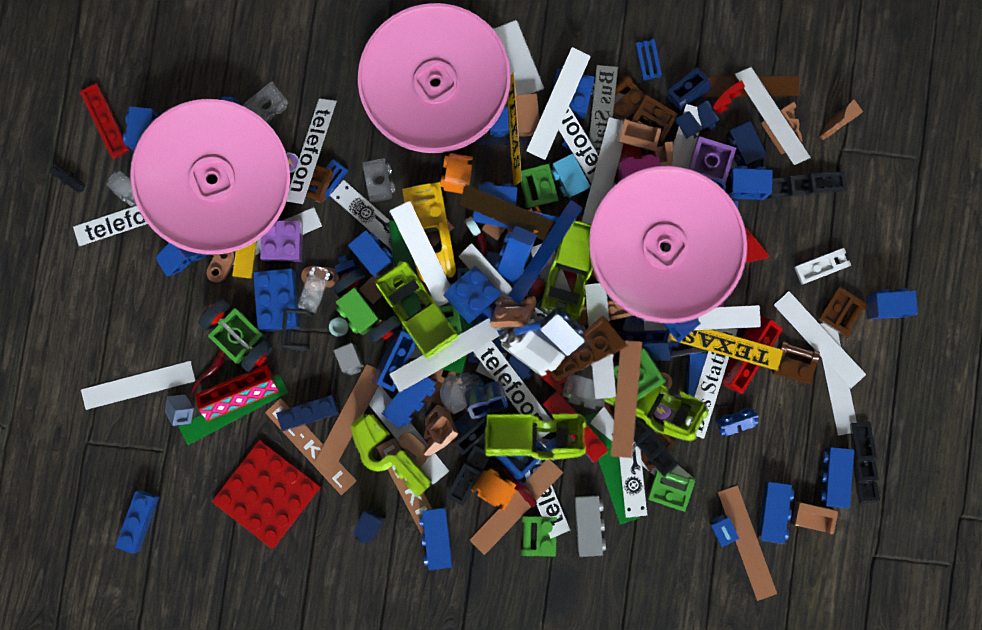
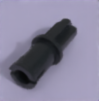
(67, 178)

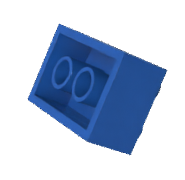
(273, 294)

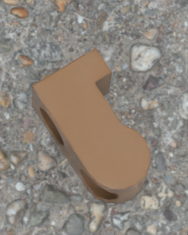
(414, 445)

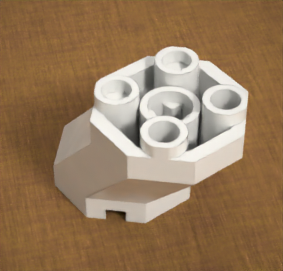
(532, 349)

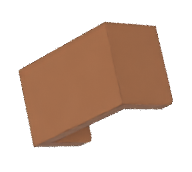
(527, 114)
(638, 135)
(814, 517)

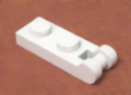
(821, 266)

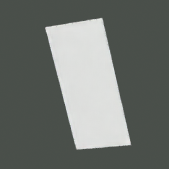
(519, 58)

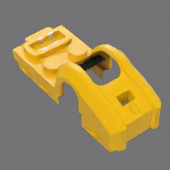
(426, 199)

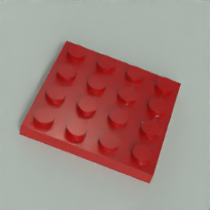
(266, 494)

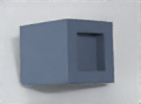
(179, 410)

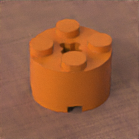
(457, 173)
(494, 489)

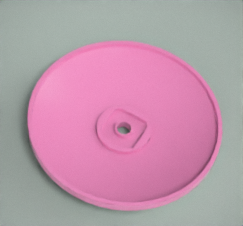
(428, 45)
(205, 140)
(703, 239)

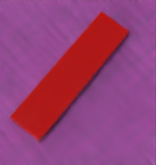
(104, 120)

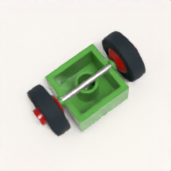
(358, 311)
(236, 335)

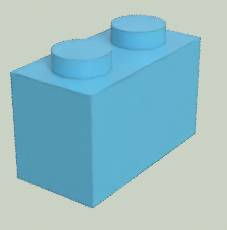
(570, 177)

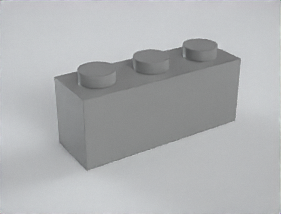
(589, 526)

